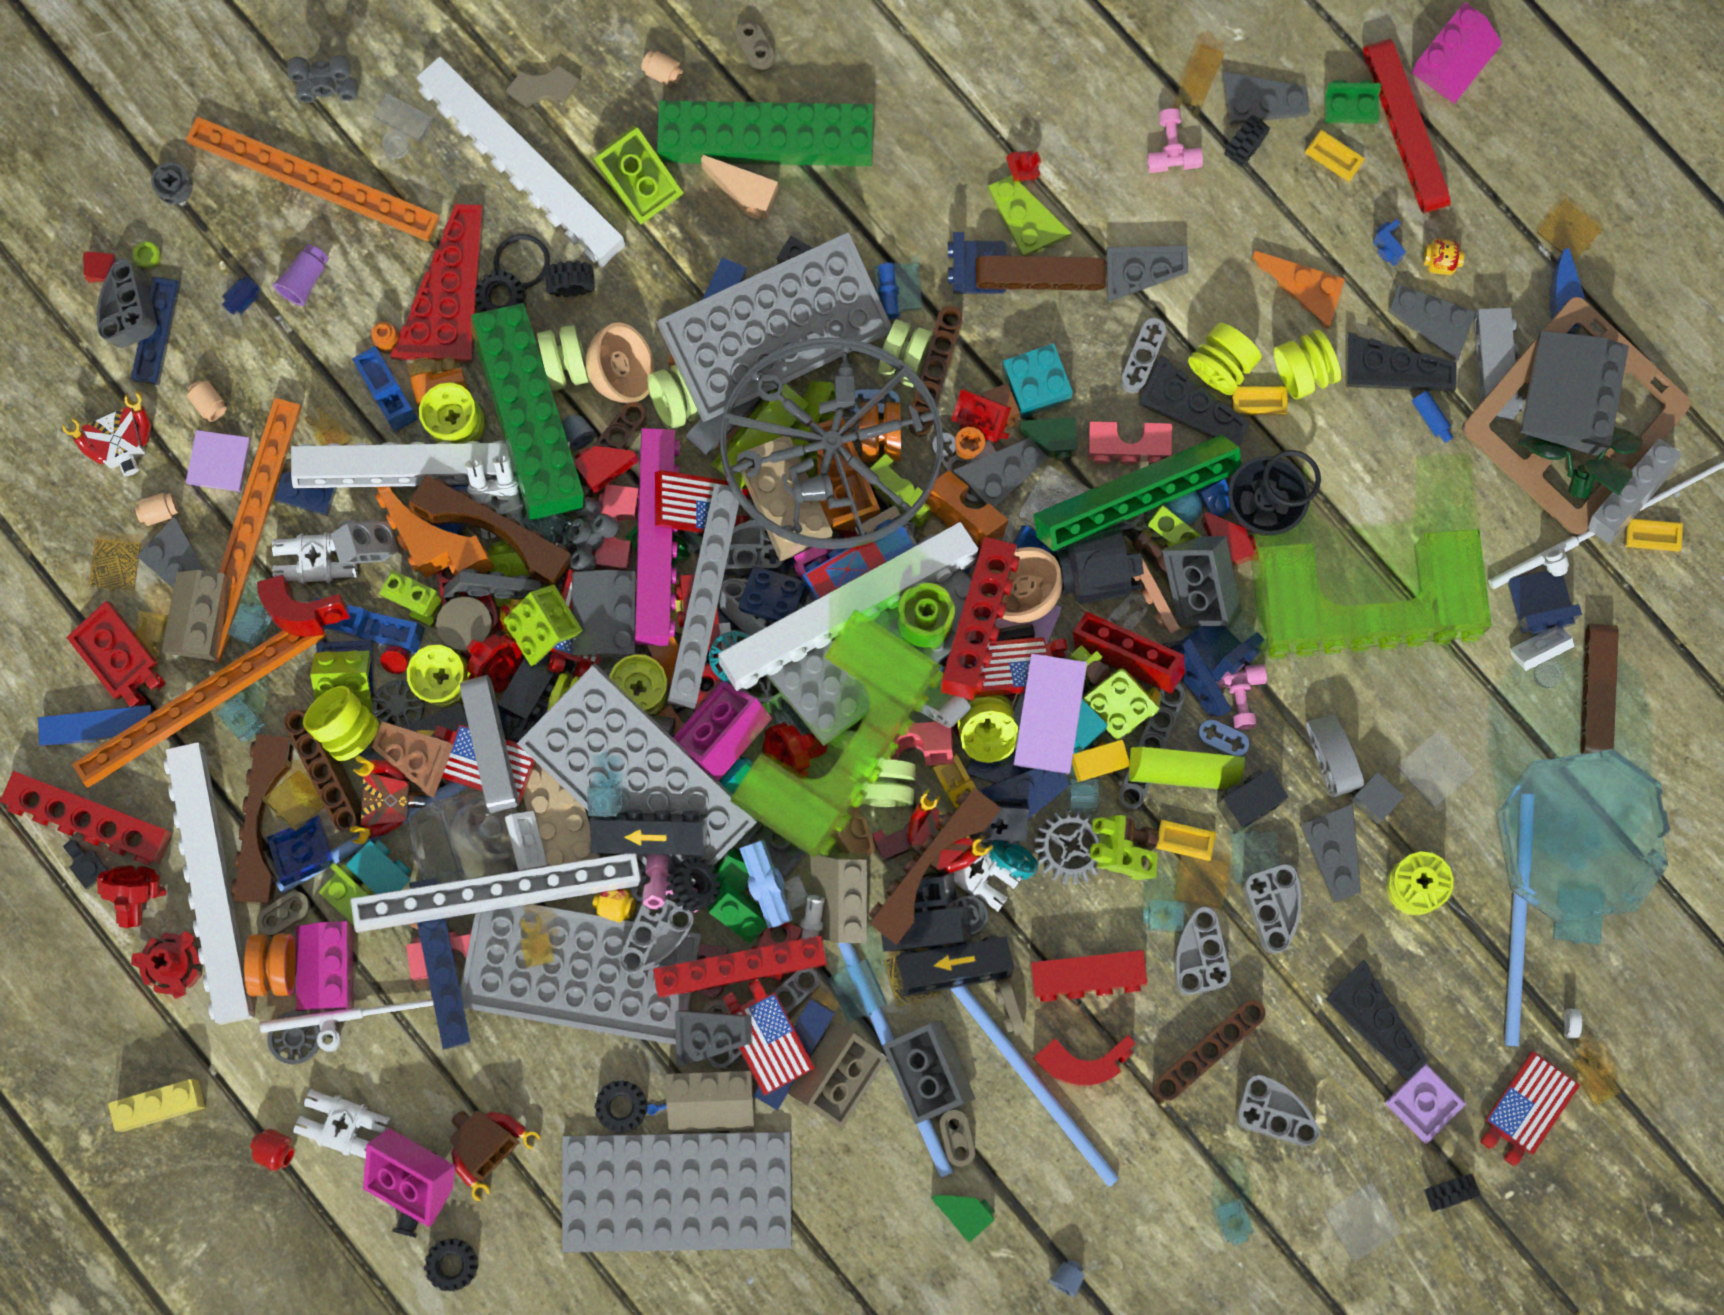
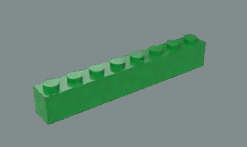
(1137, 492)

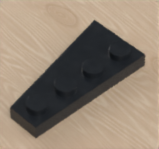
(1390, 367)
(1185, 402)
(1369, 1012)

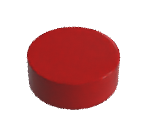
(395, 659)

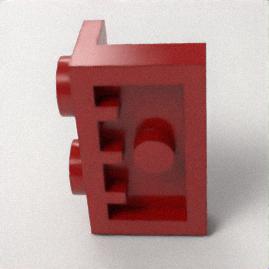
(982, 414)

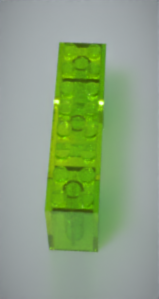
(1302, 621)
(814, 809)

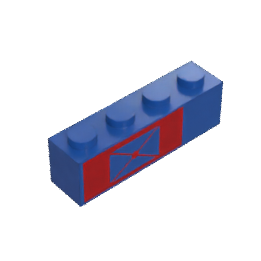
(854, 562)

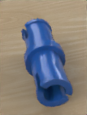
(888, 290)

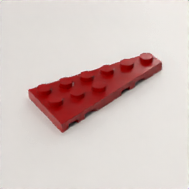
(446, 298)

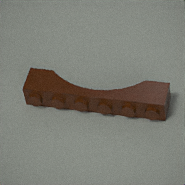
(441, 505)
(271, 762)
(897, 912)

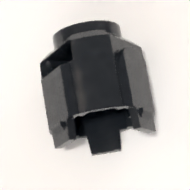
(1099, 566)

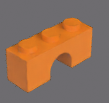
(948, 504)

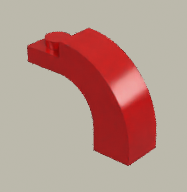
(298, 617)
(1078, 1072)

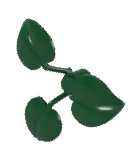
(1609, 472)

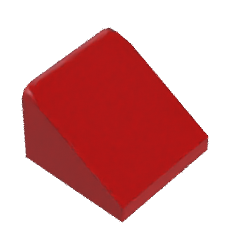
(97, 265)

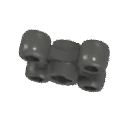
(323, 78)
(587, 534)

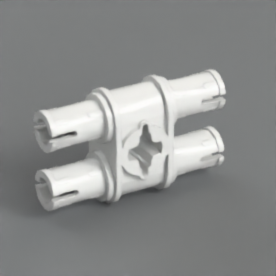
(504, 487)
(305, 570)
(978, 886)
(338, 1109)

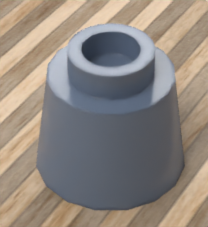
(577, 432)
(1068, 1278)

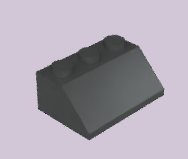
(1202, 582)
(606, 613)
(928, 1071)

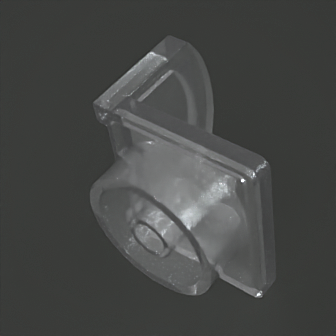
(461, 839)

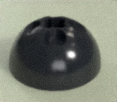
(1248, 484)

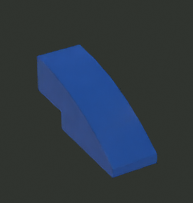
(1564, 286)
(384, 388)

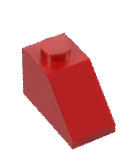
(603, 465)
(1240, 544)

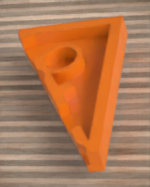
(1312, 288)

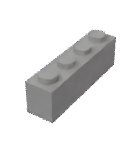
(1496, 354)
(1646, 480)

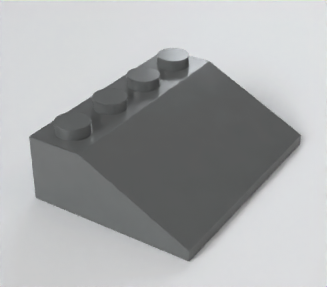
(1575, 390)

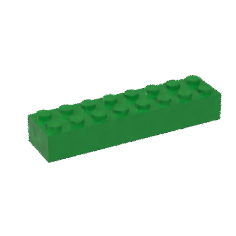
(766, 133)
(527, 411)

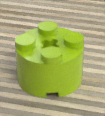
(922, 600)

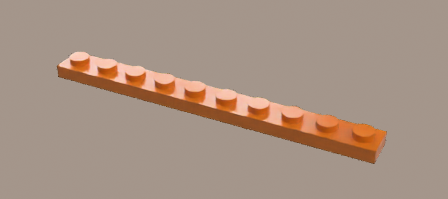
(313, 179)
(256, 505)
(190, 705)

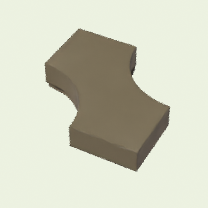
(531, 89)

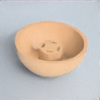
(619, 363)
(1034, 586)

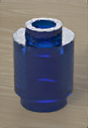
(240, 296)

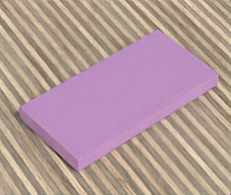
(1050, 713)

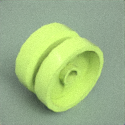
(910, 353)
(563, 357)
(671, 398)
(889, 787)

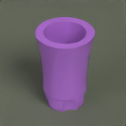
(301, 275)

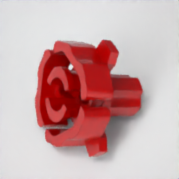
(494, 658)
(791, 748)
(128, 891)
(152, 963)

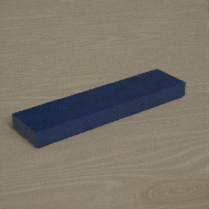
(152, 350)
(809, 1030)

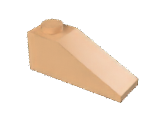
(748, 190)

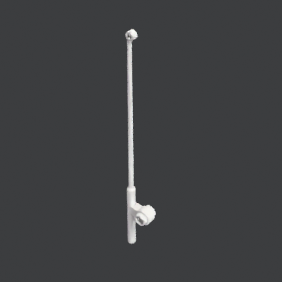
(1555, 557)
(328, 1019)

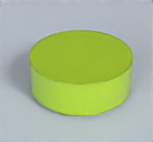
(146, 255)

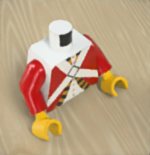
(116, 437)

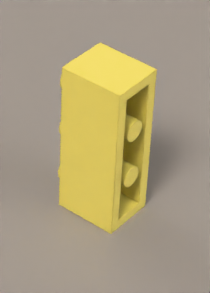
(156, 1105)

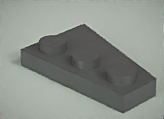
(1262, 98)
(1142, 267)
(1437, 320)
(1001, 472)
(170, 553)
(482, 584)
(1335, 851)
(709, 1034)

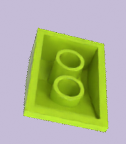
(636, 174)

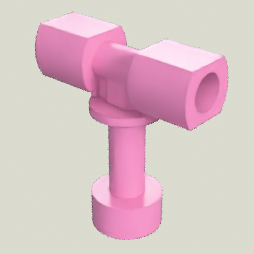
(1173, 153)
(1239, 685)
(656, 889)

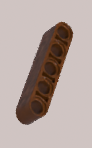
(1040, 273)
(938, 359)
(621, 425)
(1599, 688)
(325, 786)
(1222, 1047)

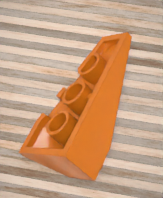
(863, 496)

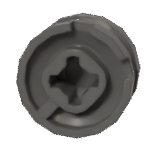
(172, 183)
(977, 913)

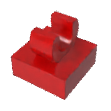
(1024, 165)

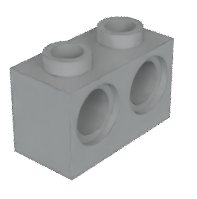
(364, 541)

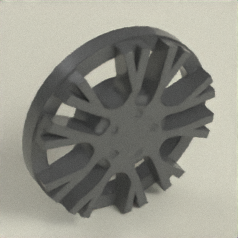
(397, 704)
(293, 1039)

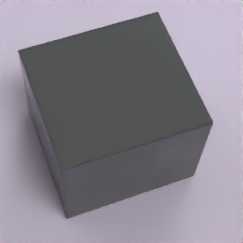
(1377, 798)

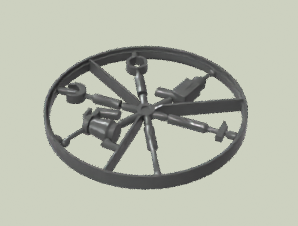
(820, 486)

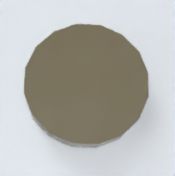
(463, 621)

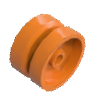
(890, 440)
(270, 964)

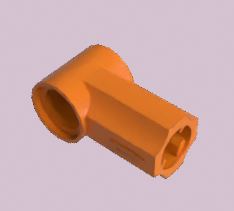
(424, 382)

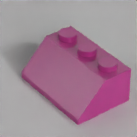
(1458, 53)
(722, 728)
(324, 966)
(407, 1176)

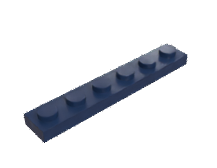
(442, 978)

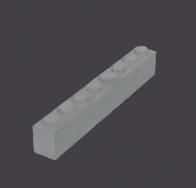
(704, 598)

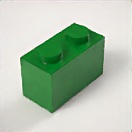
(738, 912)

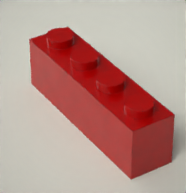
(1130, 651)
(1088, 974)

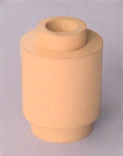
(662, 68)
(206, 400)
(156, 508)

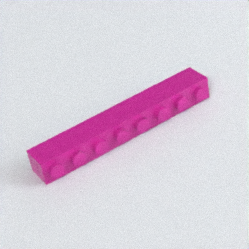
(654, 544)

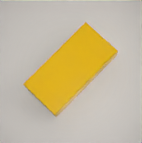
(1335, 155)
(1260, 400)
(1654, 535)
(1100, 760)
(1185, 840)

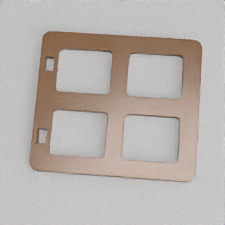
(1529, 472)

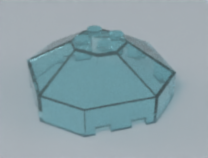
(1583, 835)

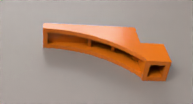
(430, 546)

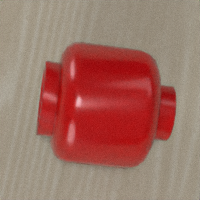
(272, 1149)

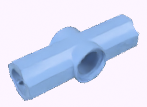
(766, 884)

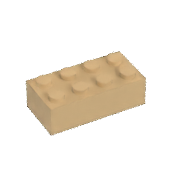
(778, 505)
(560, 820)

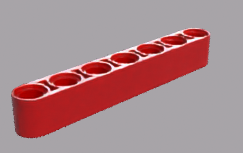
(1407, 126)

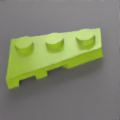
(1025, 217)

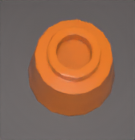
(385, 337)
(969, 443)

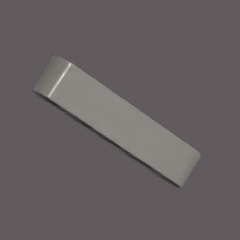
(489, 744)

